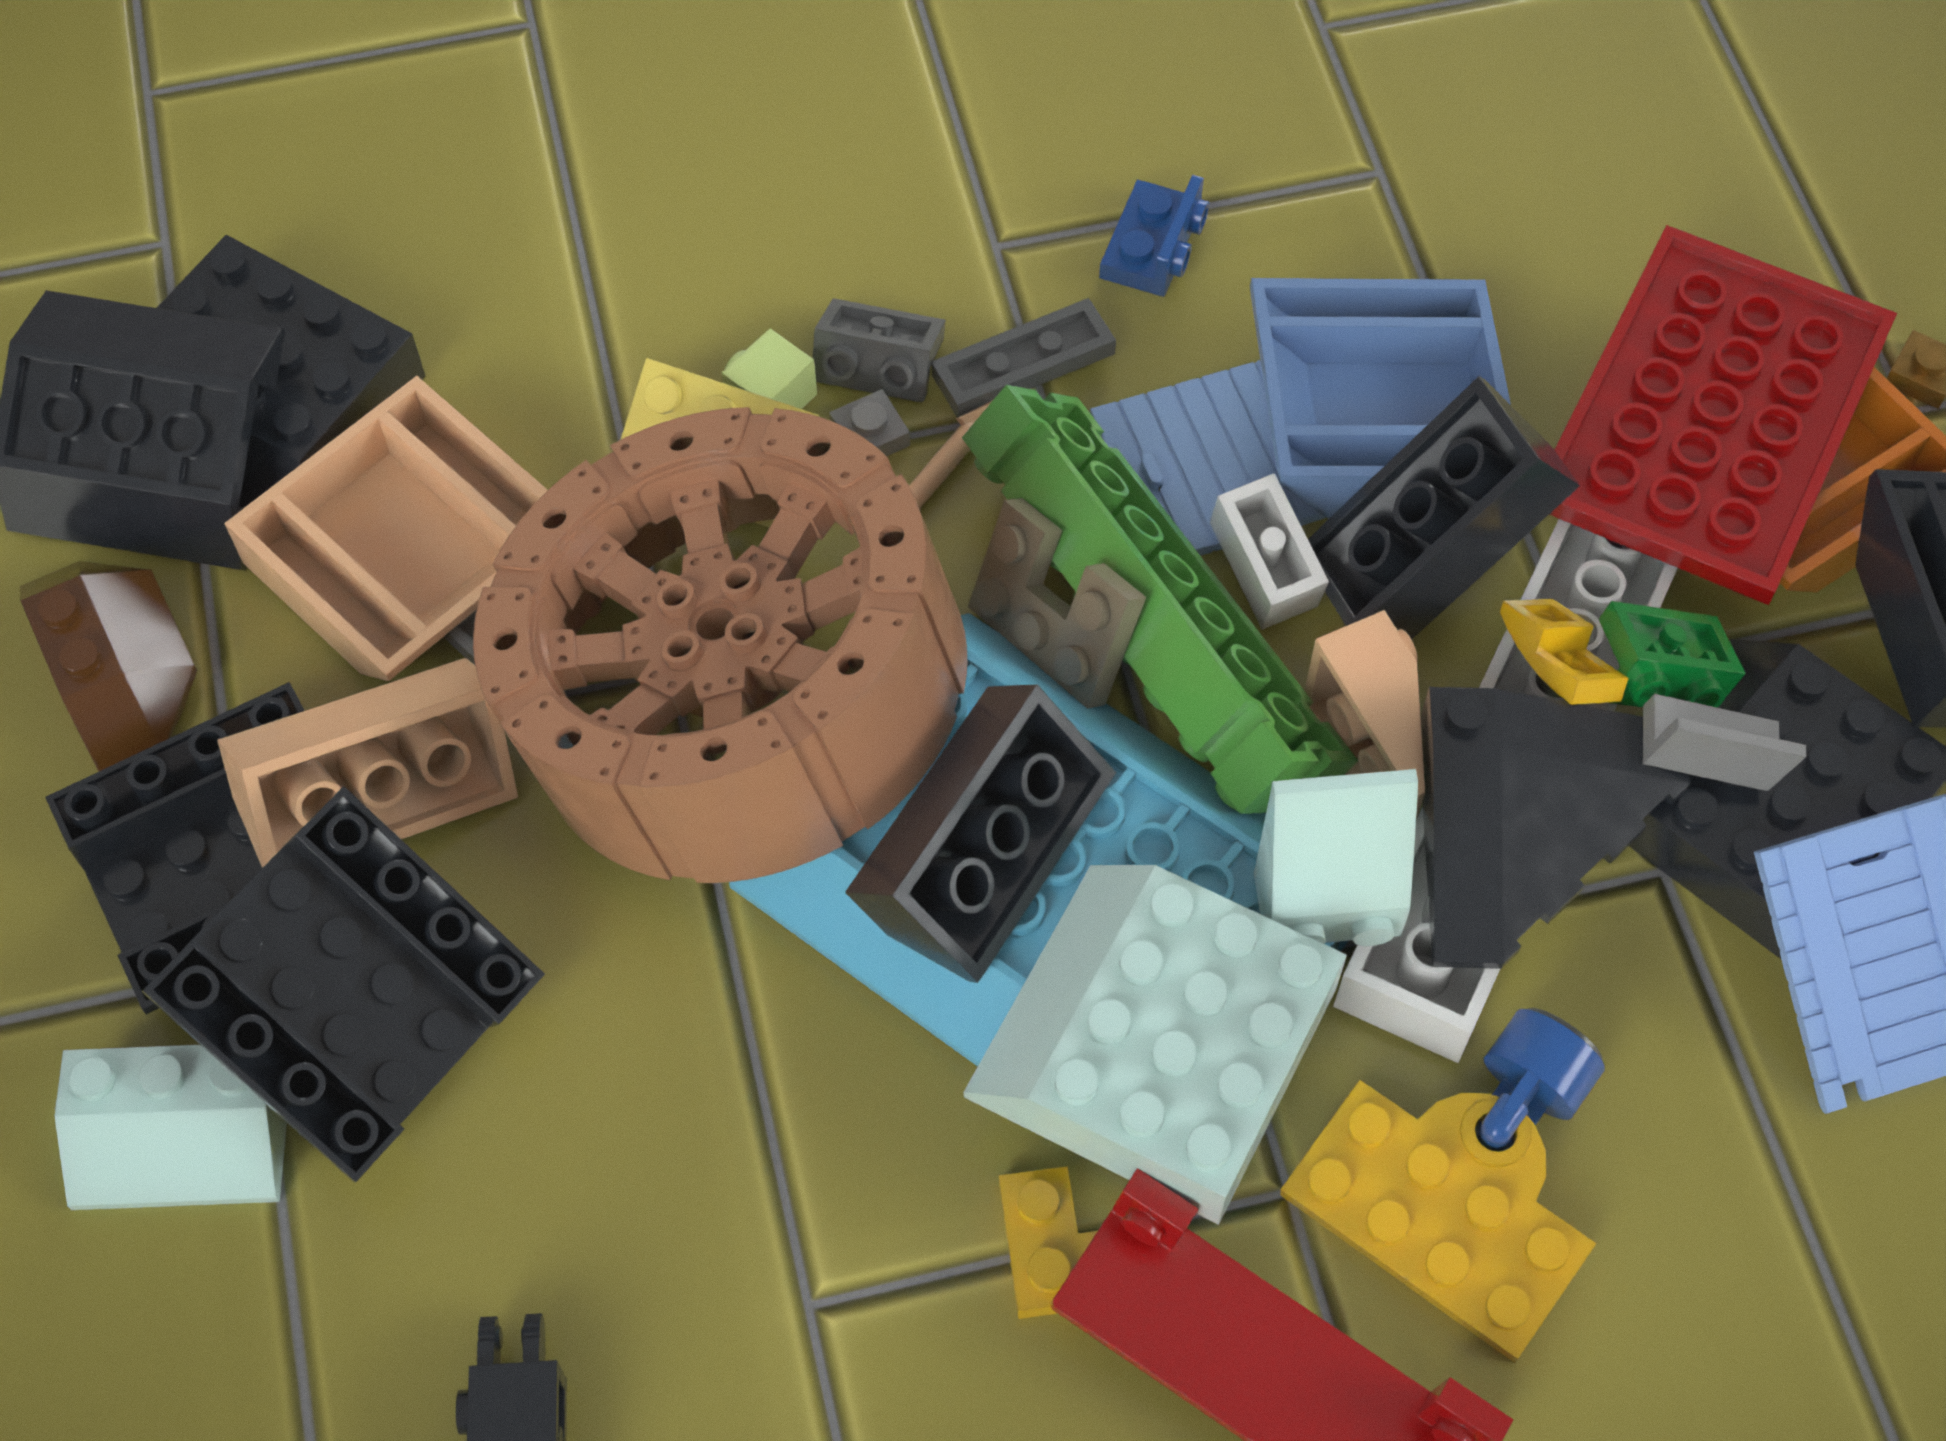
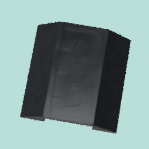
(131, 425)
(165, 837)
(344, 983)

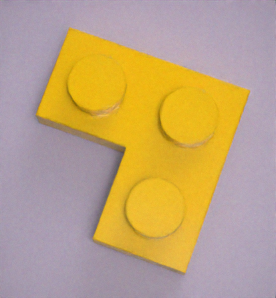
(1040, 1236)

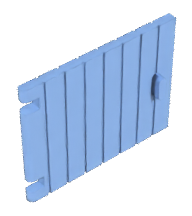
(1198, 445)
(1865, 948)

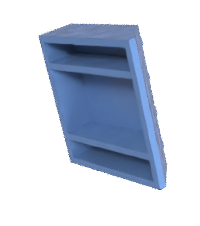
(1364, 371)

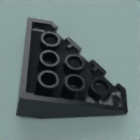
(1521, 810)

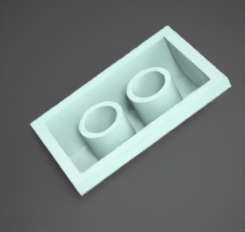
(163, 1131)

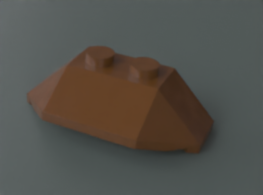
(111, 655)

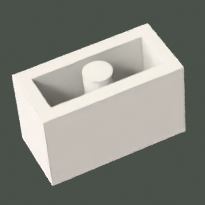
(1268, 551)

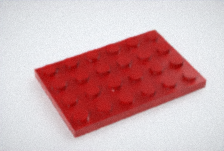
(1718, 412)

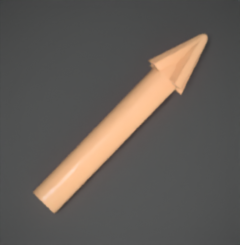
(945, 459)

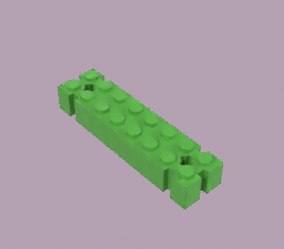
(1191, 638)

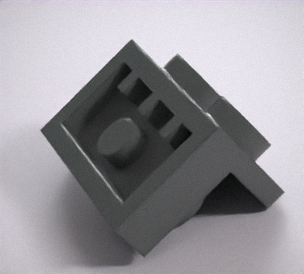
(876, 349)

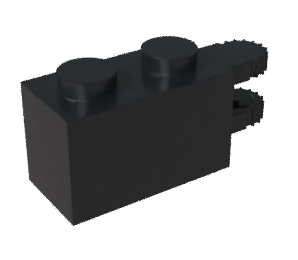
(513, 1398)

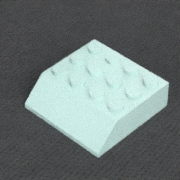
(1159, 1031)

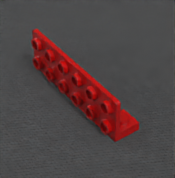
(1242, 1343)

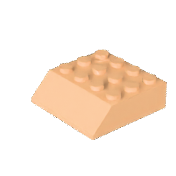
(388, 529)

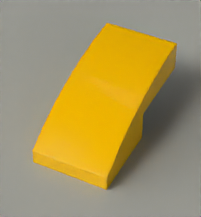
(1556, 648)

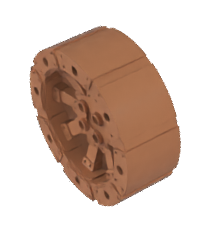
(724, 644)

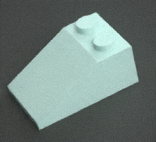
(1339, 855)

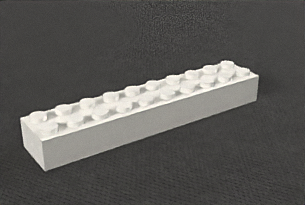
(1395, 981)

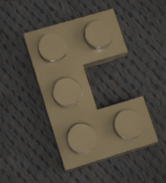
(1071, 644)

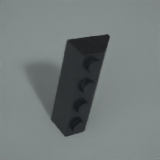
(1440, 512)
(982, 830)

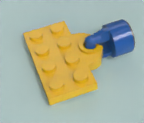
(1457, 1190)

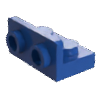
(1154, 235)

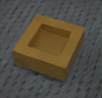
(1921, 369)

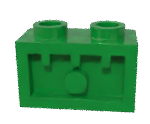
(1670, 654)

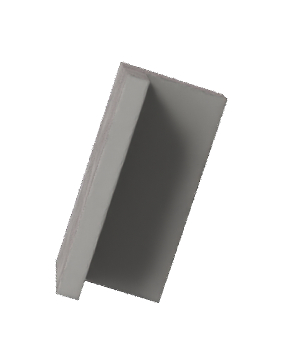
(1716, 743)

